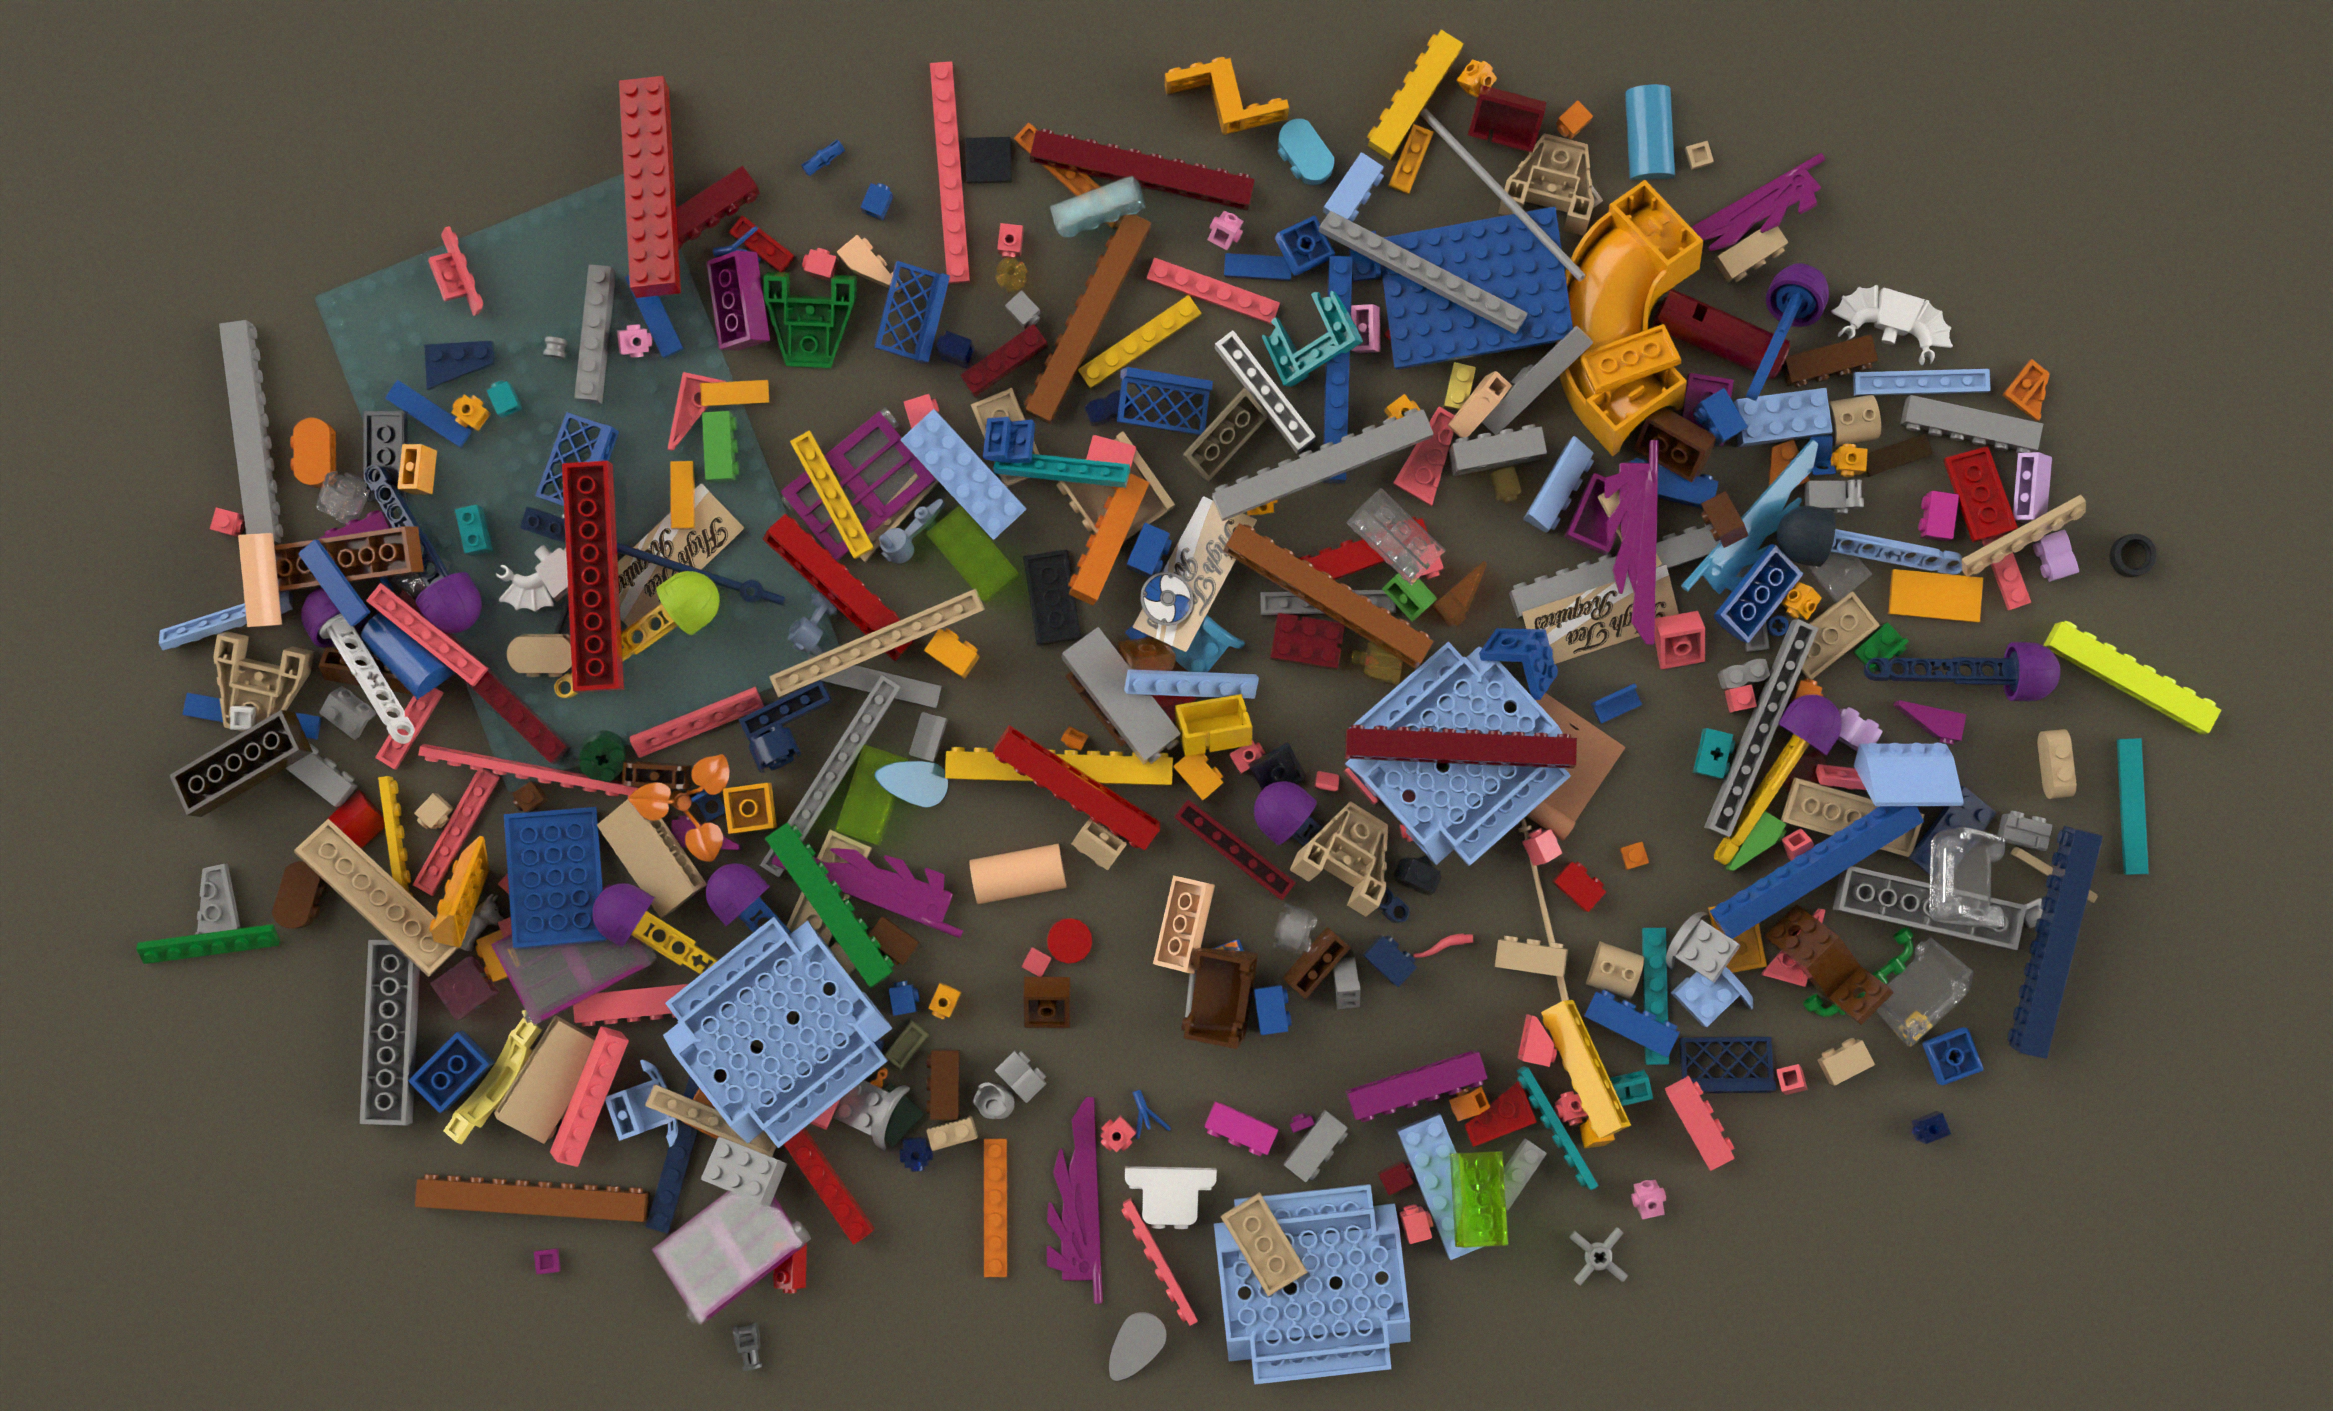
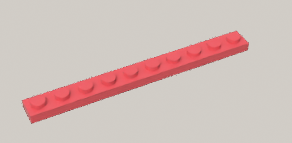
(949, 172)
(523, 770)

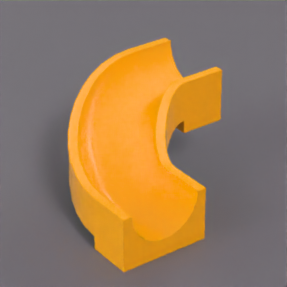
(1628, 265)

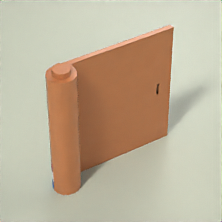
(1594, 760)

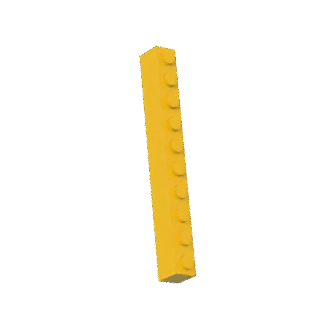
(1104, 769)

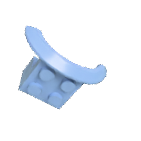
(1709, 999)
(629, 1109)

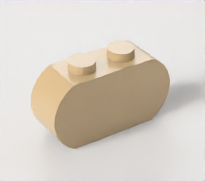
(540, 654)
(2056, 763)

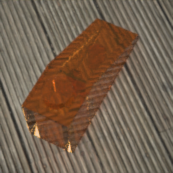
(1459, 598)

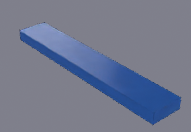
(210, 708)

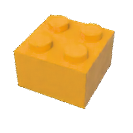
(952, 653)
(749, 808)

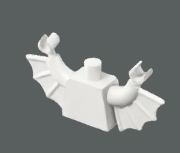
(1895, 315)
(531, 590)

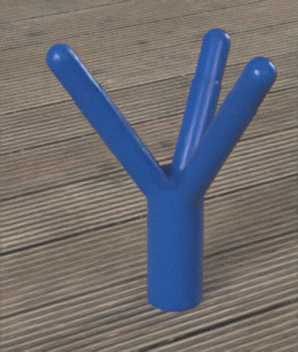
(720, 251)
(1143, 1111)

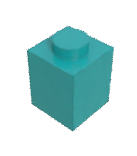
(504, 398)

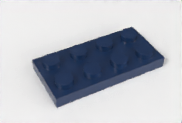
(1972, 814)

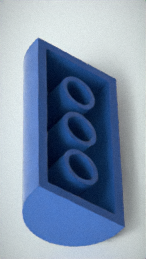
(1758, 594)
(404, 656)

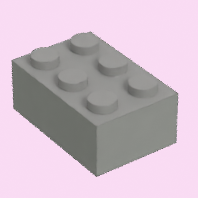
(744, 1171)

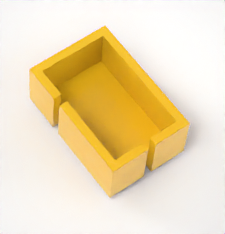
(1213, 725)

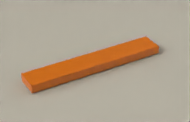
(1075, 182)

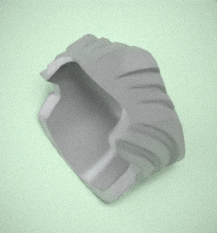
(994, 1101)

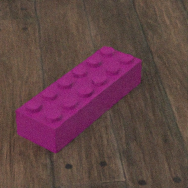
(1416, 1084)

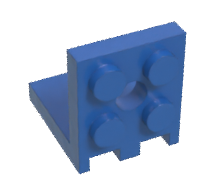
(1528, 647)

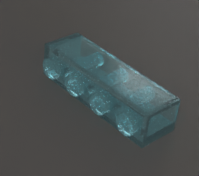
(1097, 207)

